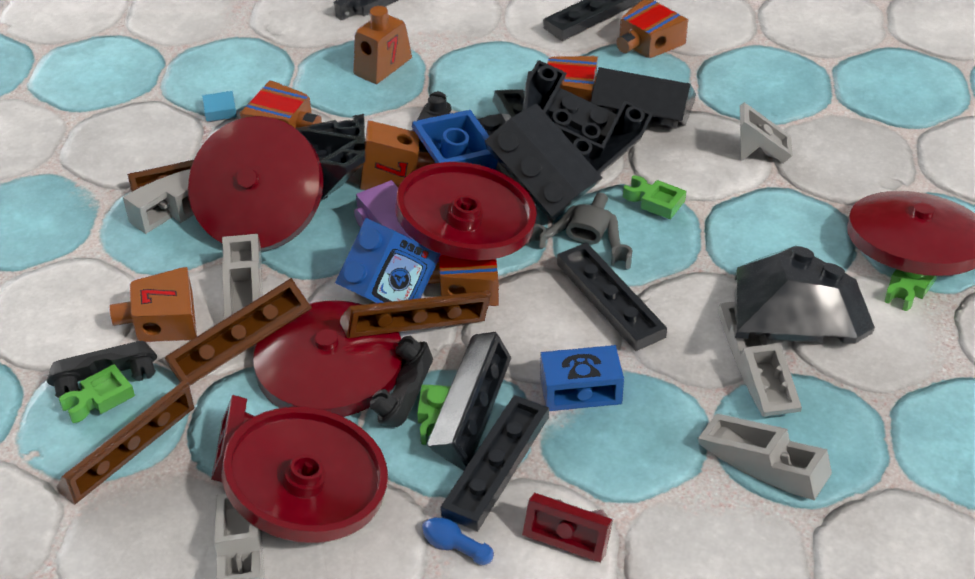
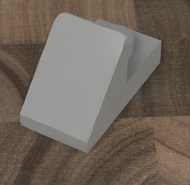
(760, 132)

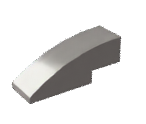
(159, 202)
(241, 272)
(768, 454)
(236, 544)

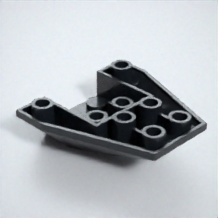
(592, 129)

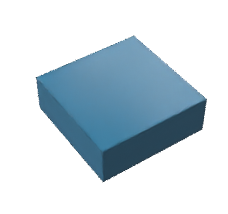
(219, 106)

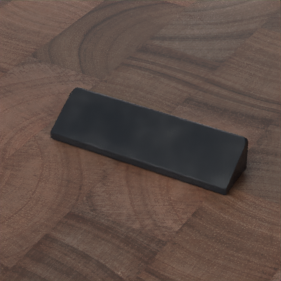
(470, 399)

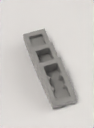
(761, 367)

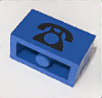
(581, 378)

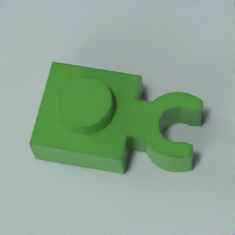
(656, 198)
(908, 286)
(98, 391)
(430, 405)

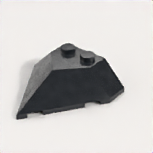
(339, 149)
(799, 299)

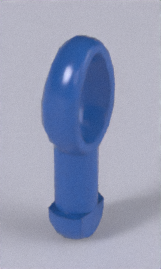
(447, 536)

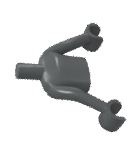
(588, 225)

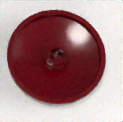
(256, 180)
(465, 210)
(914, 232)
(323, 369)
(304, 474)

